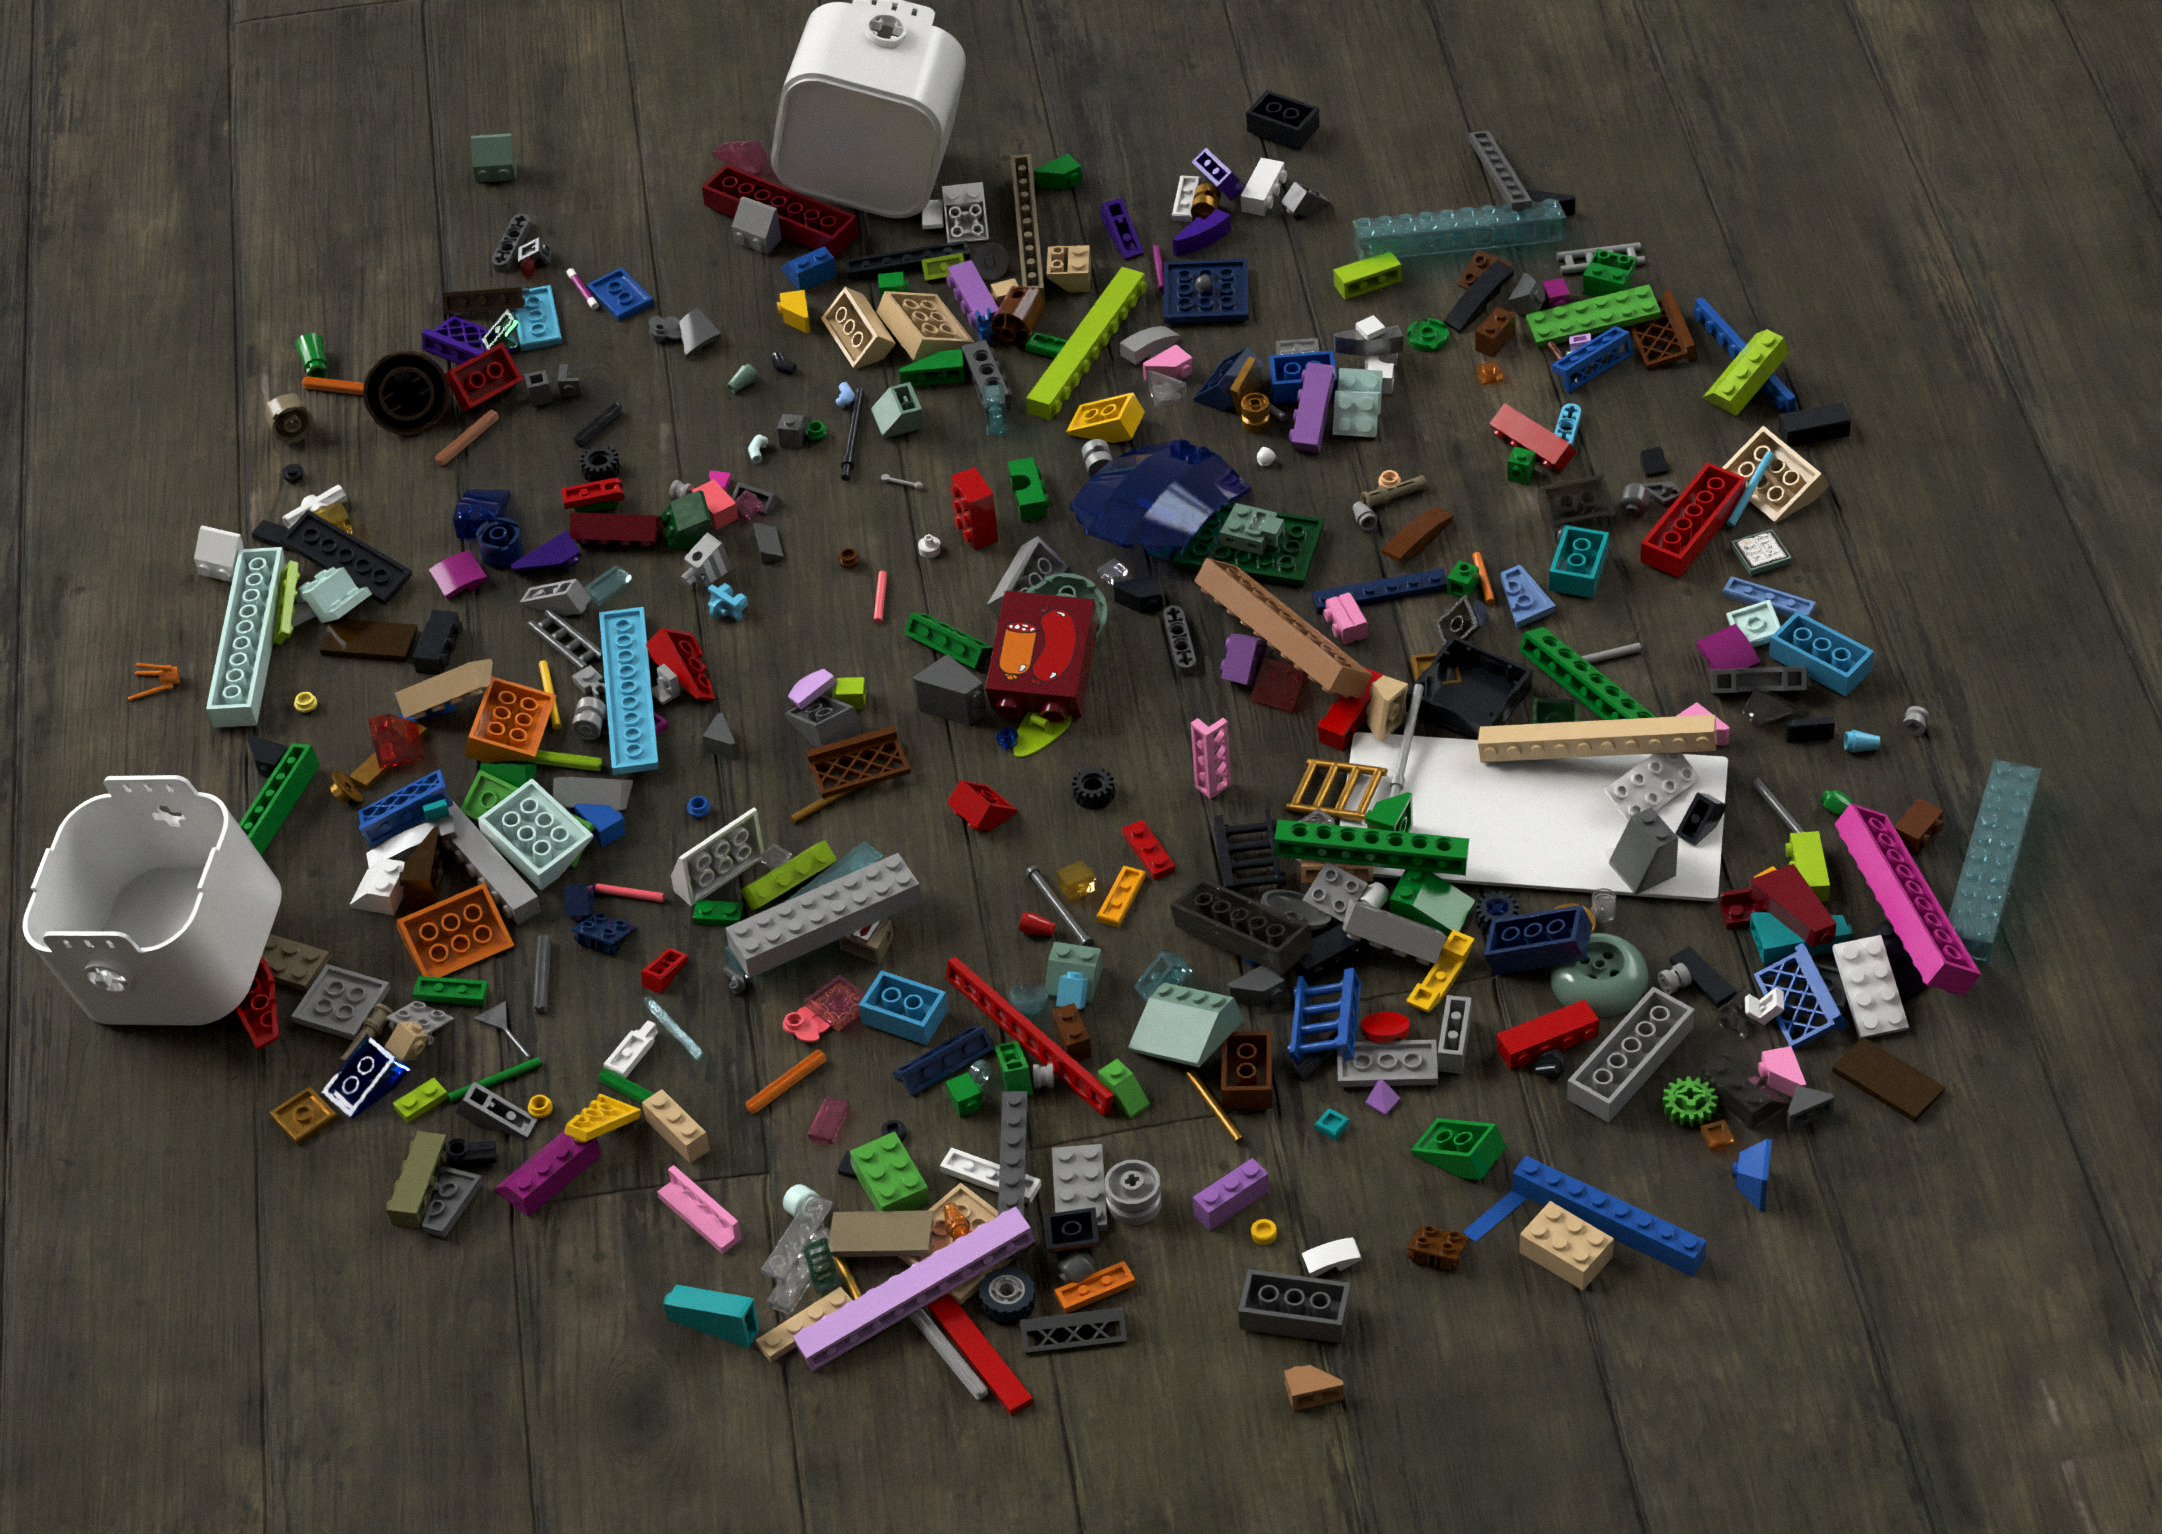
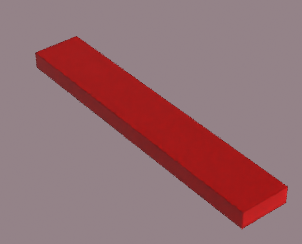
(980, 1354)

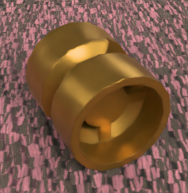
(1205, 201)
(1255, 413)

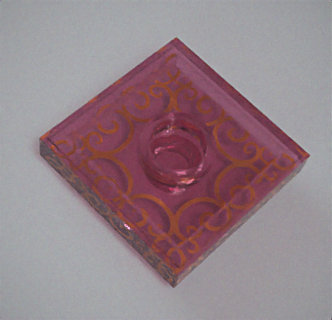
(836, 1002)

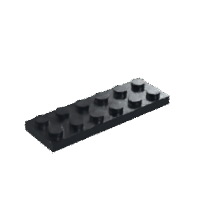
(333, 547)

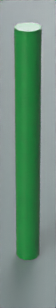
(497, 1078)

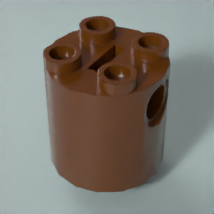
(1018, 315)

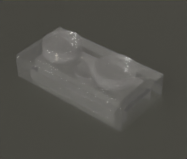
(1297, 346)

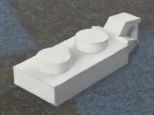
(631, 1050)

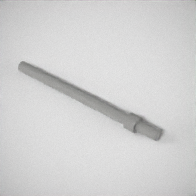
(1398, 780)

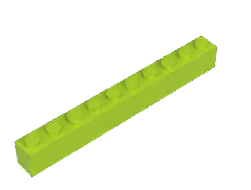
(1086, 343)

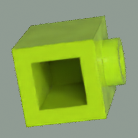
(851, 691)

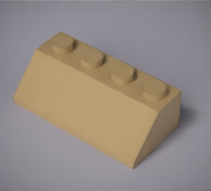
(857, 329)
(445, 688)

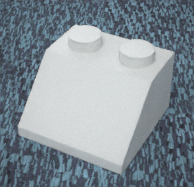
(217, 553)
(380, 888)

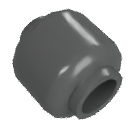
(1635, 499)
(1076, 1267)

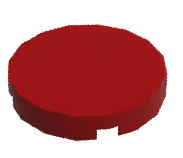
(1385, 1027)

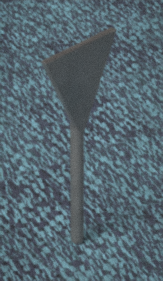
(497, 1018)

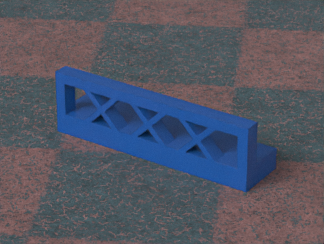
(1593, 353)

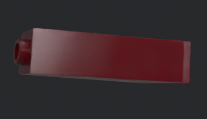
(1794, 904)

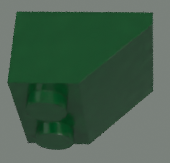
(686, 520)

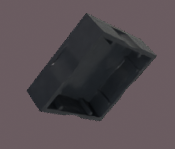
(1485, 697)

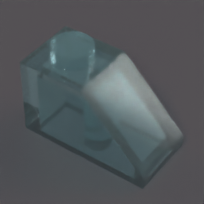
(1165, 968)

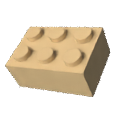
(1566, 1245)

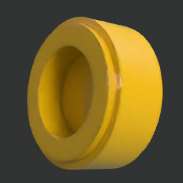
(1263, 1232)

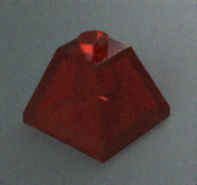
(395, 740)

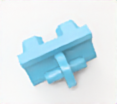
(724, 604)

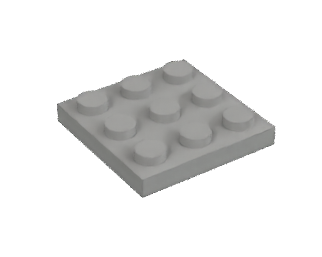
(340, 1002)

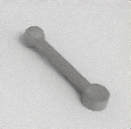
(886, 478)

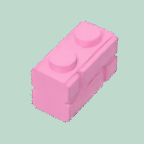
(1346, 618)

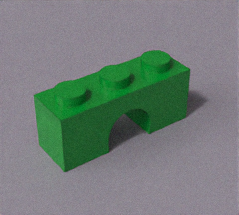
(1029, 489)

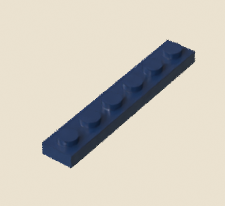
(1386, 589)

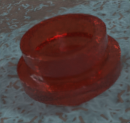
(527, 266)

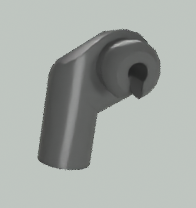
(737, 978)

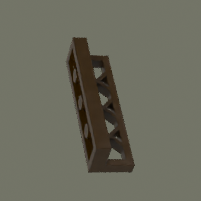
(484, 299)

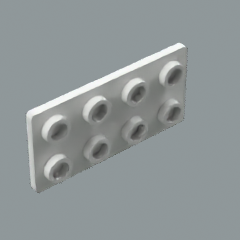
(1651, 783)

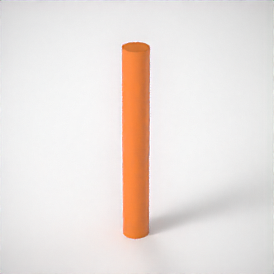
(1483, 578)

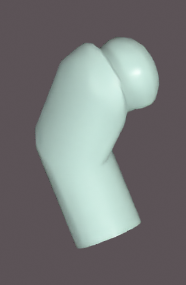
(754, 448)

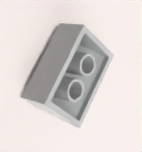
(597, 791)

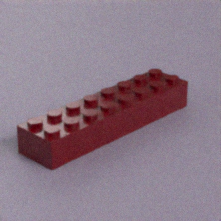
(799, 216)

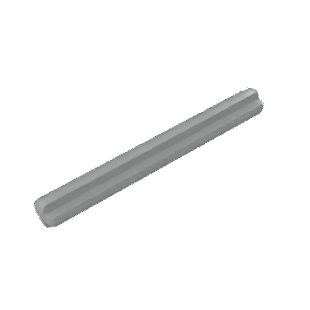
(949, 1354)

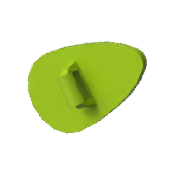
(1037, 733)

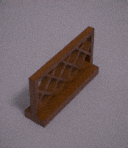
(1671, 314)
(854, 750)

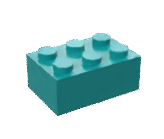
(1579, 561)

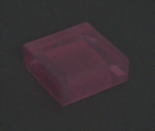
(748, 504)

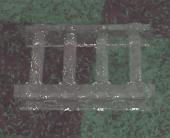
(787, 1259)

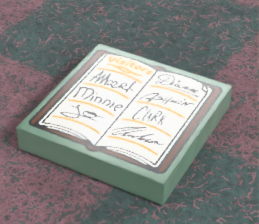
(1761, 552)

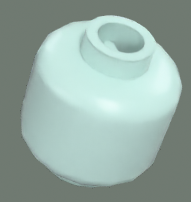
(796, 1197)

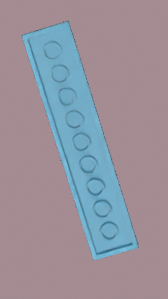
(628, 691)

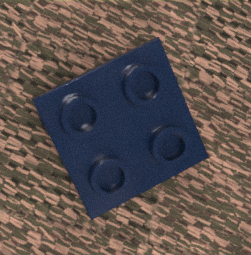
(602, 932)

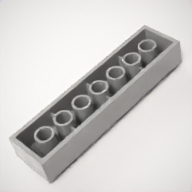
(823, 915)

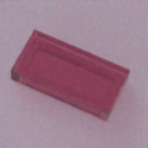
(828, 1120)

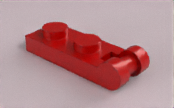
(593, 493)

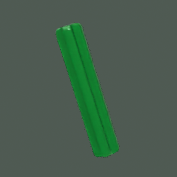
(624, 1086)

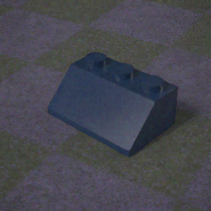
(1216, 390)

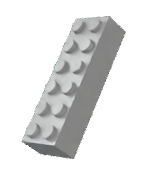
(1630, 1054)

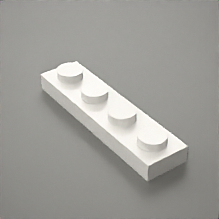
(982, 1172)

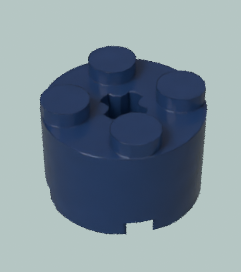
(500, 542)

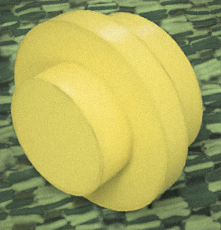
(305, 702)

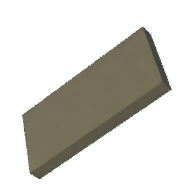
(881, 1233)

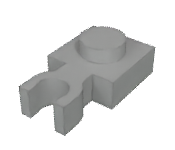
(589, 680)

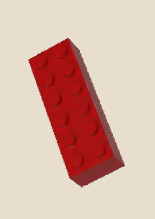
(1692, 520)

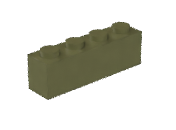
(417, 1180)

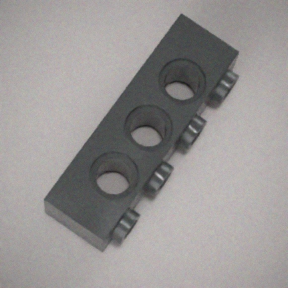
(984, 369)

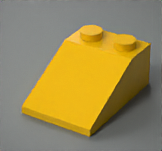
(1108, 419)

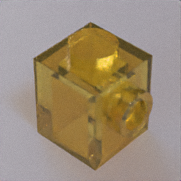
(1076, 880)

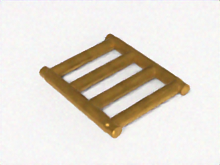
(1334, 767)

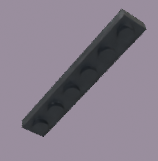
(902, 259)

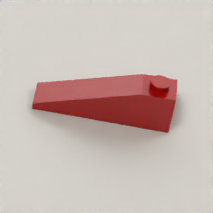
(682, 656)
(259, 1008)

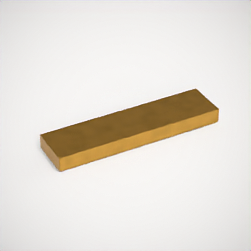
(369, 772)

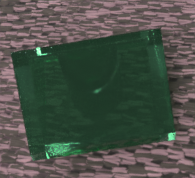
(1555, 710)

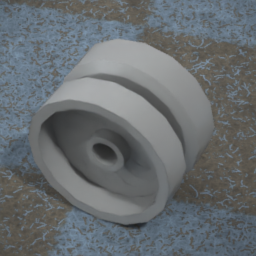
(1133, 1192)

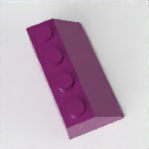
(547, 1172)

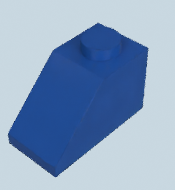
(607, 821)

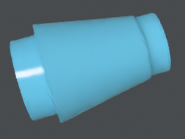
(1859, 741)

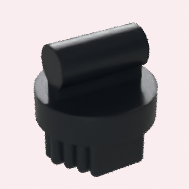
(1551, 1064)

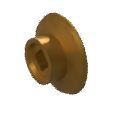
(345, 788)

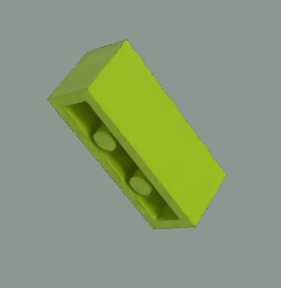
(1367, 275)
(1808, 857)

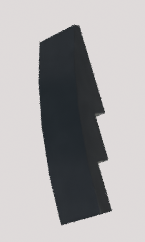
(1478, 295)

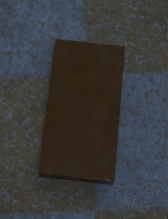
(369, 640)
(1888, 1079)

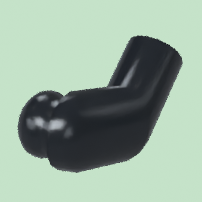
(780, 363)

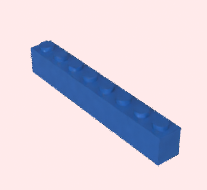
(1611, 1215)

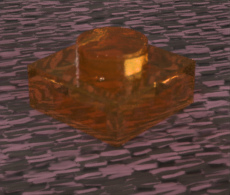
(1488, 373)
(1717, 1135)

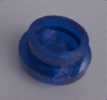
(1007, 738)

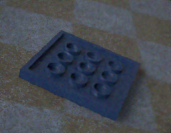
(1223, 303)

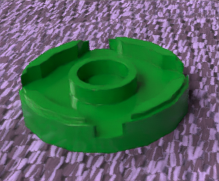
(1428, 335)

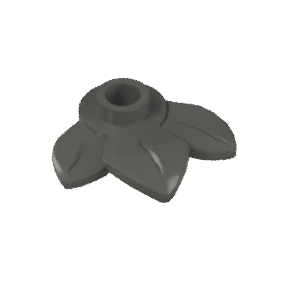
(661, 328)

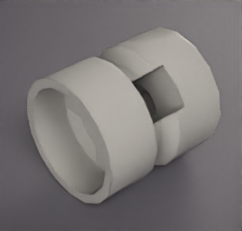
(1096, 455)
(588, 718)

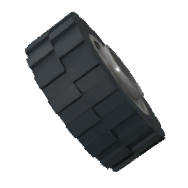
(1006, 1295)

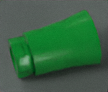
(311, 351)

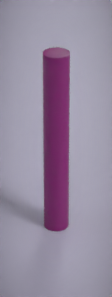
(1158, 267)

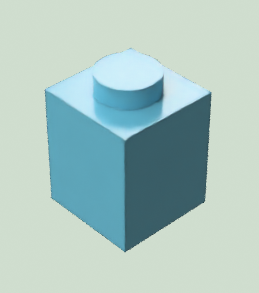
(1072, 989)

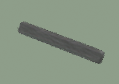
(542, 974)

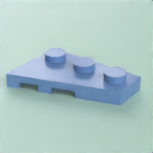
(1525, 597)

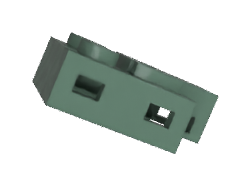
(1251, 526)

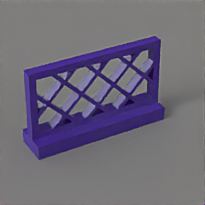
(450, 346)

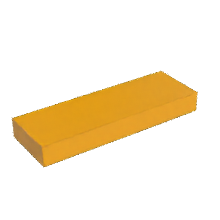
(1121, 896)

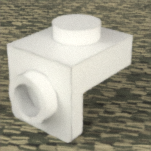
(1765, 1008)

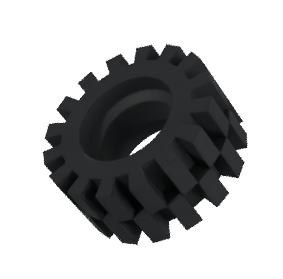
(596, 456)
(1093, 778)

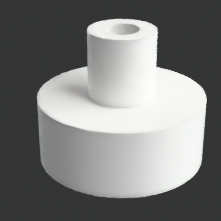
(929, 546)

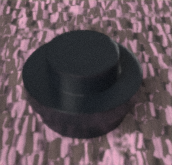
(292, 473)

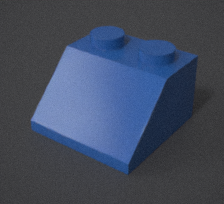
(810, 269)

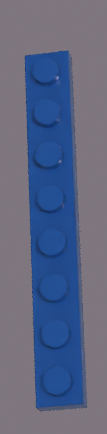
(1734, 345)

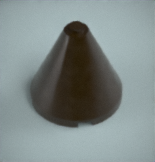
(406, 392)

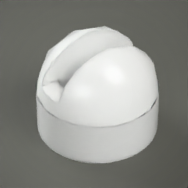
(1265, 456)

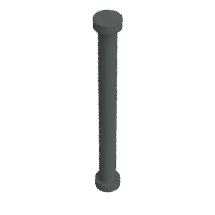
(1033, 873)

